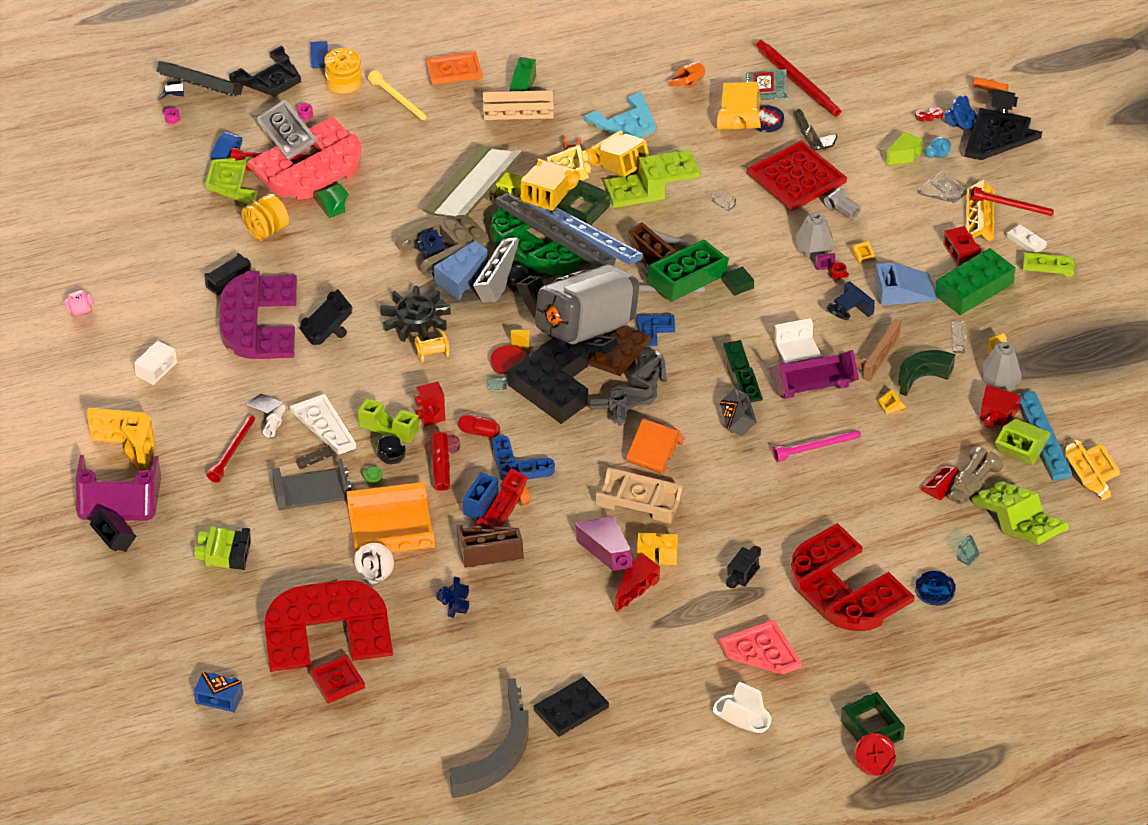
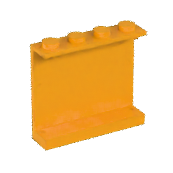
(392, 517)

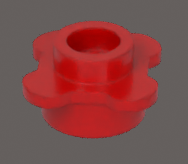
(838, 271)

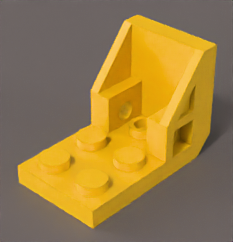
(124, 427)

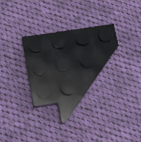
(997, 133)

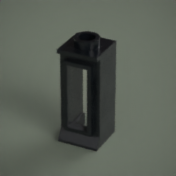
(221, 276)

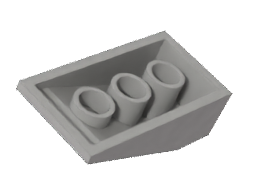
(286, 129)

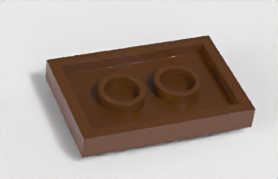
(620, 358)

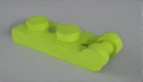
(1049, 263)

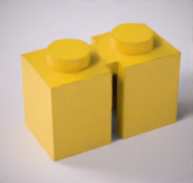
(666, 543)

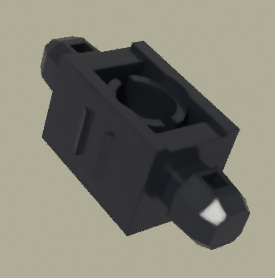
(743, 567)

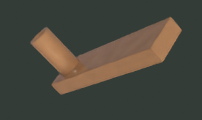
(881, 351)

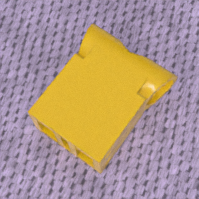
(740, 106)
(618, 153)
(548, 184)

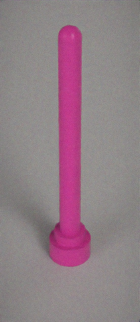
(781, 453)

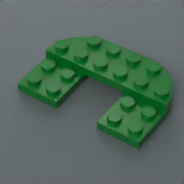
(532, 251)

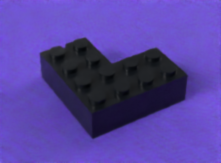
(548, 379)

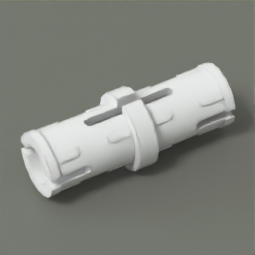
(274, 421)

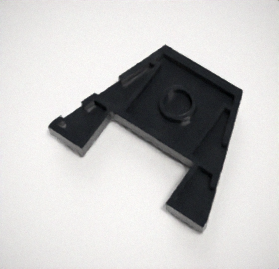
(272, 79)

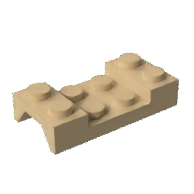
(640, 494)

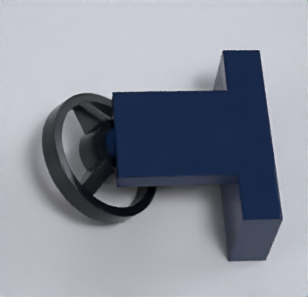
(851, 298)

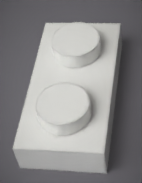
(1026, 239)

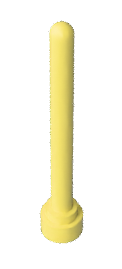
(376, 78)

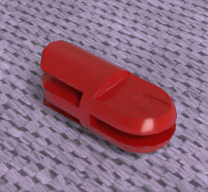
(478, 426)

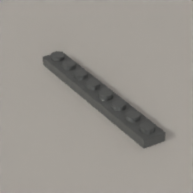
(554, 230)

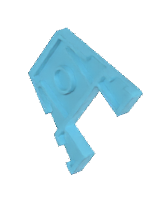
(634, 122)

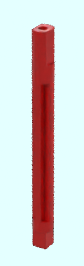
(798, 77)

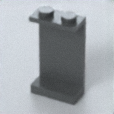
(311, 488)

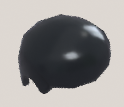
(517, 273)
(390, 449)

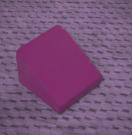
(824, 261)

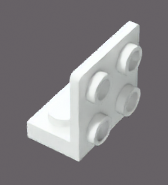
(796, 341)

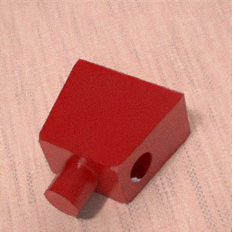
(998, 407)

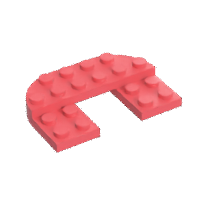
(337, 159)

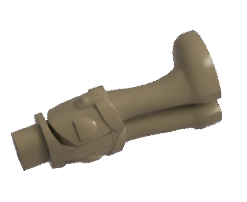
(968, 483)

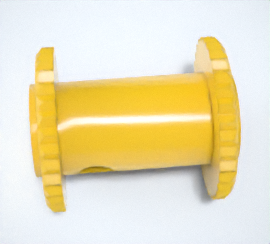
(432, 346)

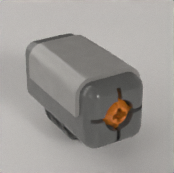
(587, 304)

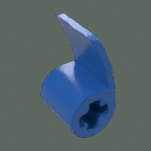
(224, 144)

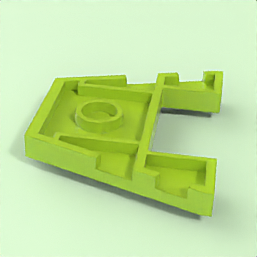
(227, 179)

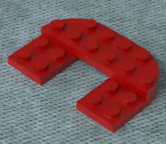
(830, 596)
(322, 604)

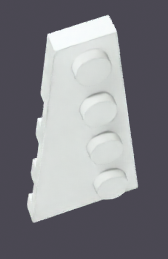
(324, 422)

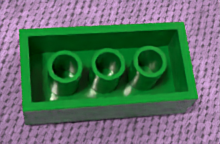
(687, 270)
(975, 281)

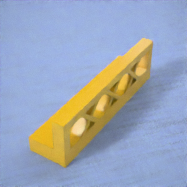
(985, 211)

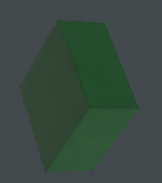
(738, 281)

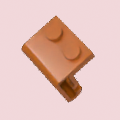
(654, 445)

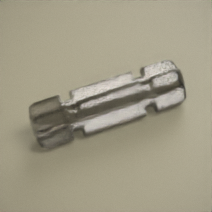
(801, 121)
(314, 457)

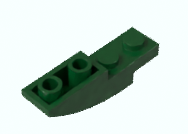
(740, 370)

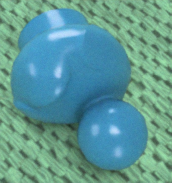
(938, 148)

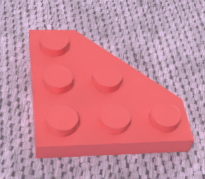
(763, 648)

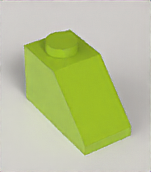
(904, 149)

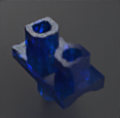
(451, 596)

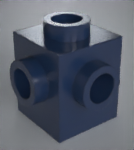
(430, 243)

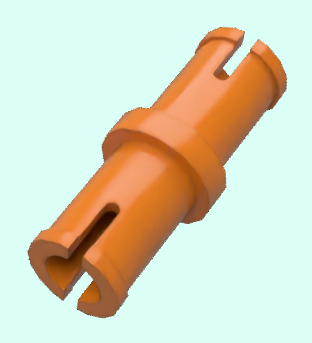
(989, 85)

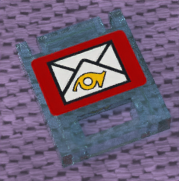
(768, 83)

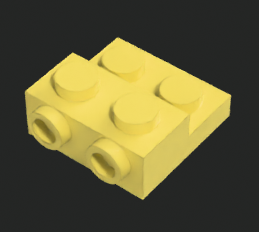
(575, 159)

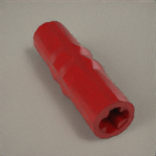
(440, 461)

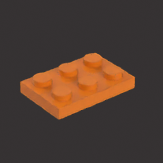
(454, 68)

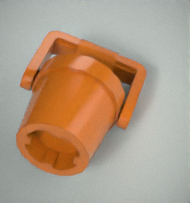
(688, 75)

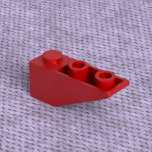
(636, 581)

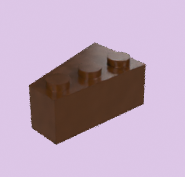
(649, 244)
(489, 545)

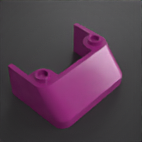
(814, 374)
(128, 499)

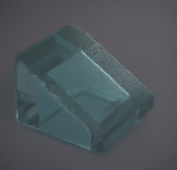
(497, 382)
(967, 551)

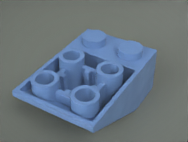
(902, 284)

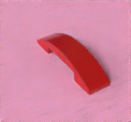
(505, 501)

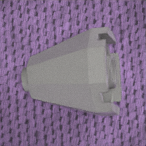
(814, 236)
(1002, 367)

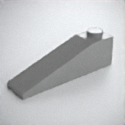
(496, 272)

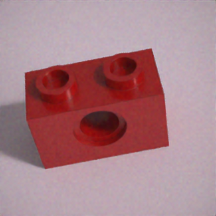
(960, 245)
(430, 403)

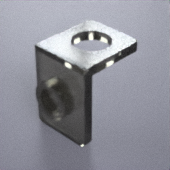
(819, 143)

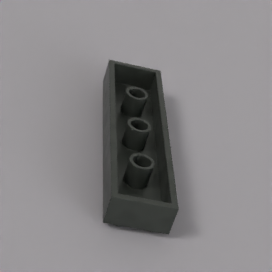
(200, 79)

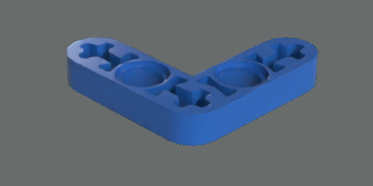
(505, 466)

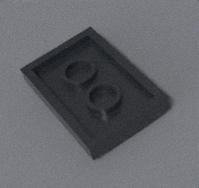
(571, 706)

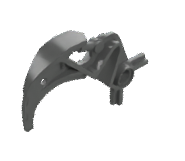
(642, 392)

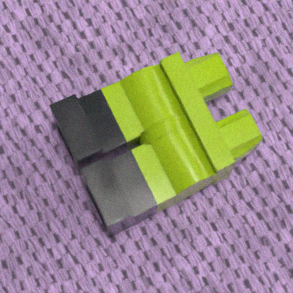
(224, 547)

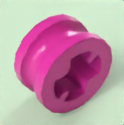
(305, 111)
(172, 115)

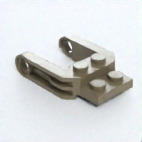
(454, 232)

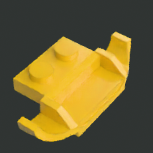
(1092, 467)

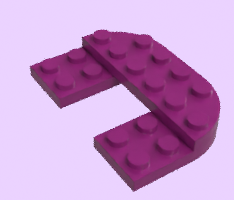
(240, 315)

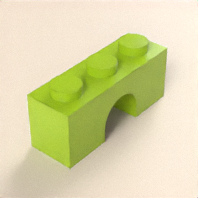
(374, 418)

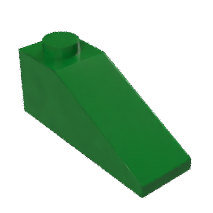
(523, 75)

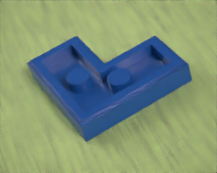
(318, 53)
(655, 324)

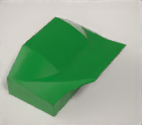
(332, 200)

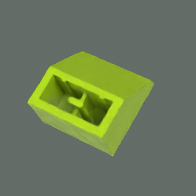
(1022, 441)

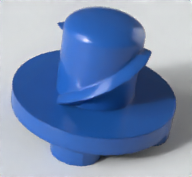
(961, 113)

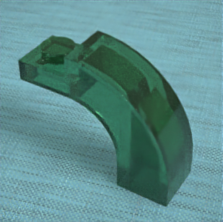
(922, 364)

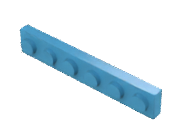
(1051, 452)

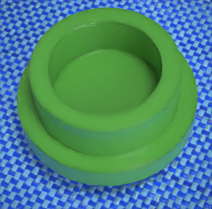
(372, 475)

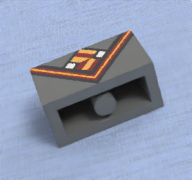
(738, 412)

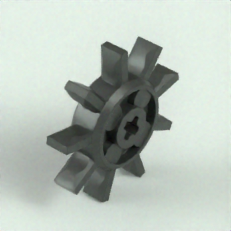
(415, 313)

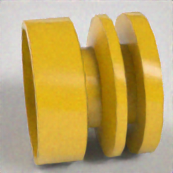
(343, 70)
(265, 217)

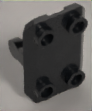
(327, 319)

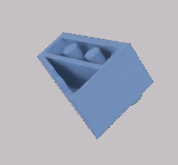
(461, 268)

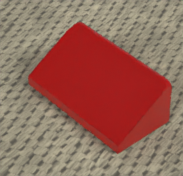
(941, 482)

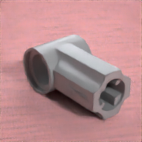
(840, 201)

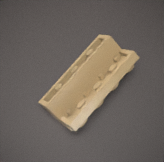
(518, 105)

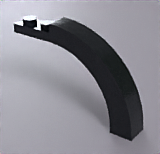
(529, 291)

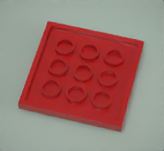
(796, 175)

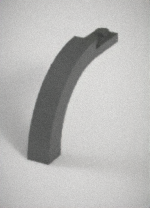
(493, 768)

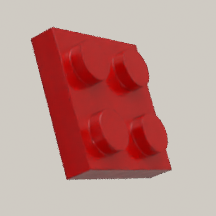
(337, 679)

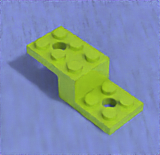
(652, 176)
(1020, 513)

